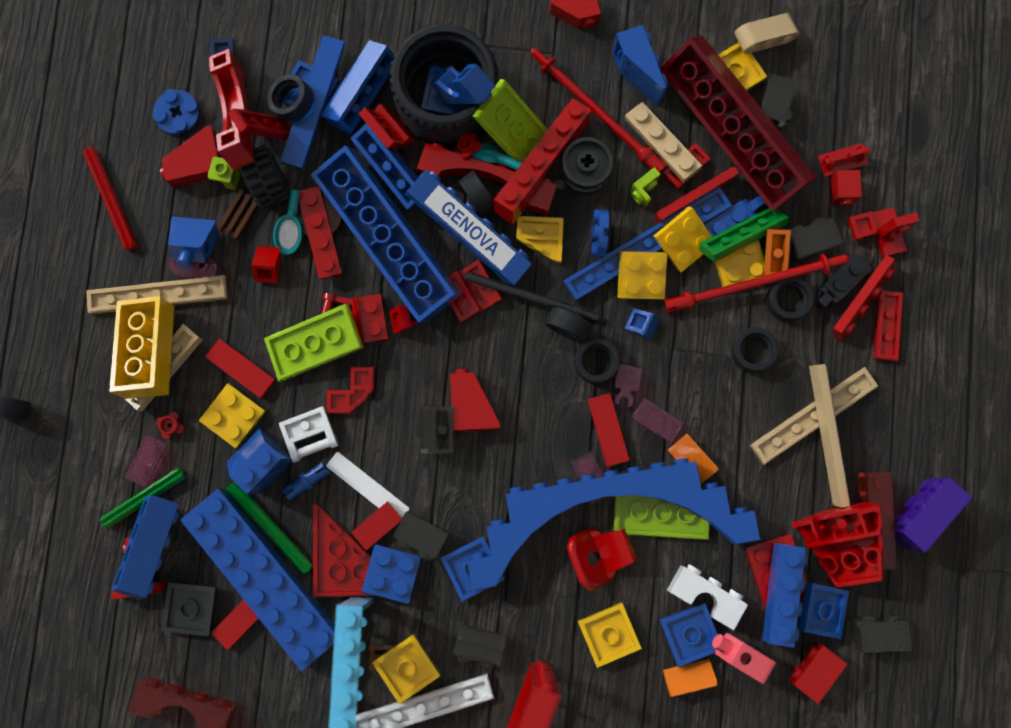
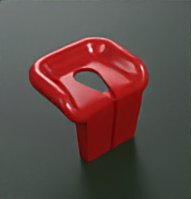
(613, 549)

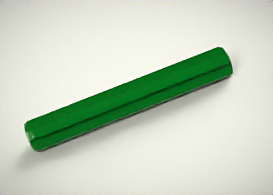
(136, 501)

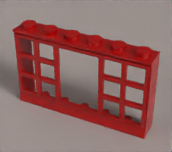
(536, 698)

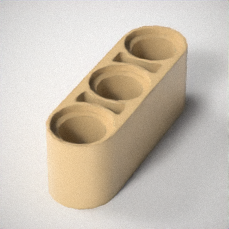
(766, 33)

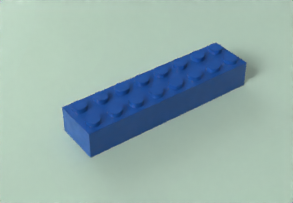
(386, 234)
(261, 577)

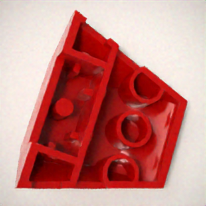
(846, 542)

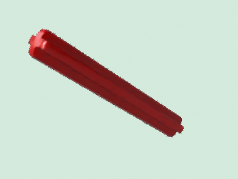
(110, 198)

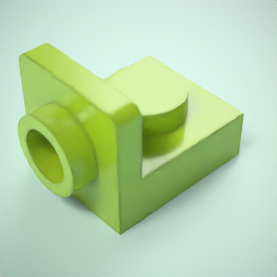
(222, 172)
(647, 183)

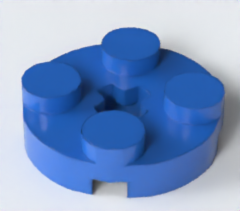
(171, 101)
(599, 232)

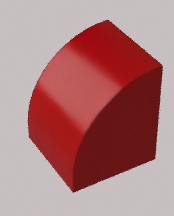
(267, 264)

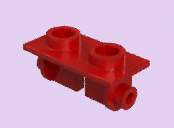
(844, 159)

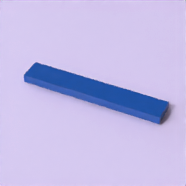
(320, 81)

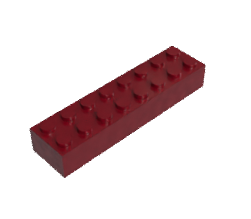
(737, 122)

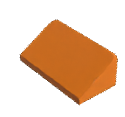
(777, 251)
(687, 448)
(690, 677)

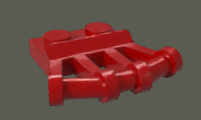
(367, 314)

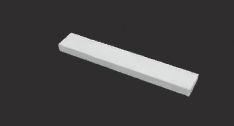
(428, 704)

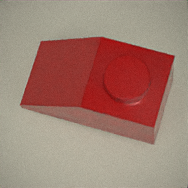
(576, 12)

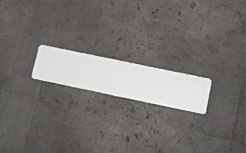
(364, 484)

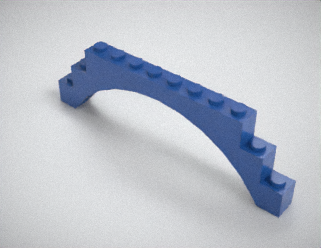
(673, 484)

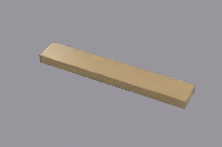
(174, 292)
(807, 421)
(829, 435)

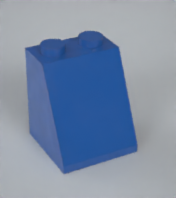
(257, 463)

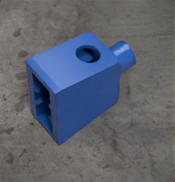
(192, 240)

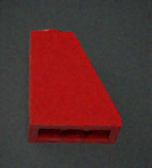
(191, 160)
(470, 404)

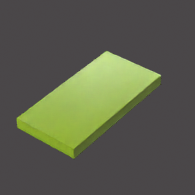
(510, 122)
(313, 342)
(657, 518)

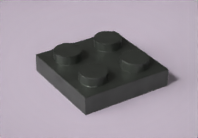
(189, 609)

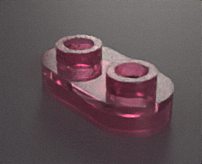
(194, 270)

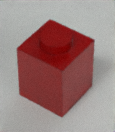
(845, 187)

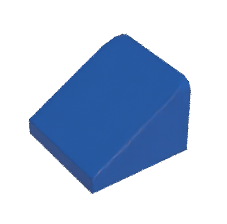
(642, 323)

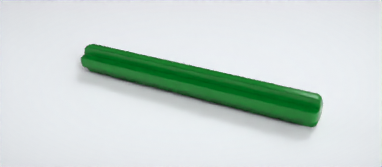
(270, 528)

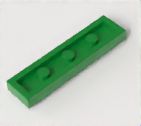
(742, 234)

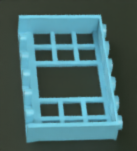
(346, 661)

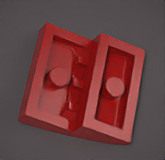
(387, 127)
(474, 297)

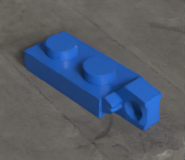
(734, 215)

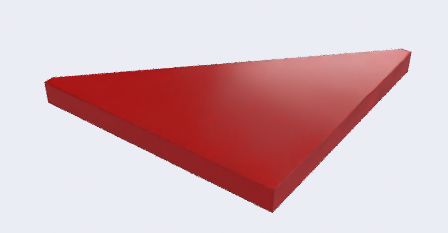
(337, 559)

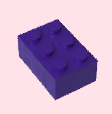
(929, 513)

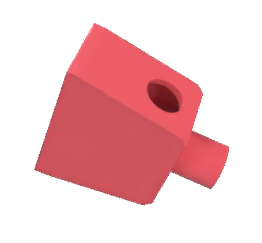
(738, 653)

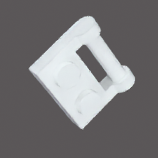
(306, 426)

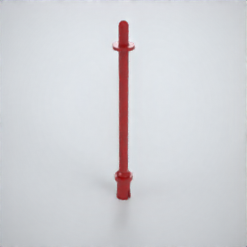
(644, 153)
(689, 300)

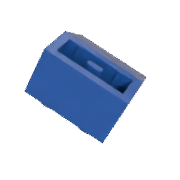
(639, 63)

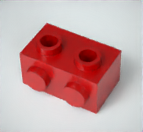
(817, 672)

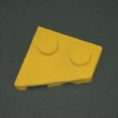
(541, 235)

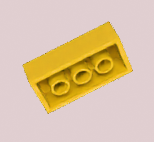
(142, 348)

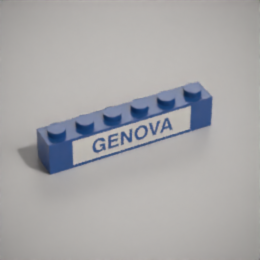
(467, 228)

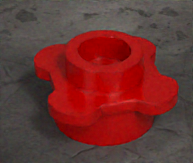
(468, 144)
(163, 422)

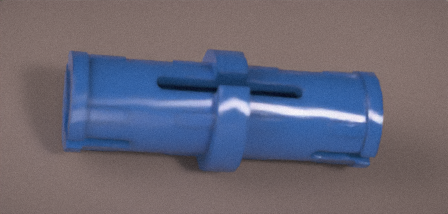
(306, 481)

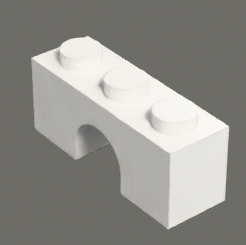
(726, 606)

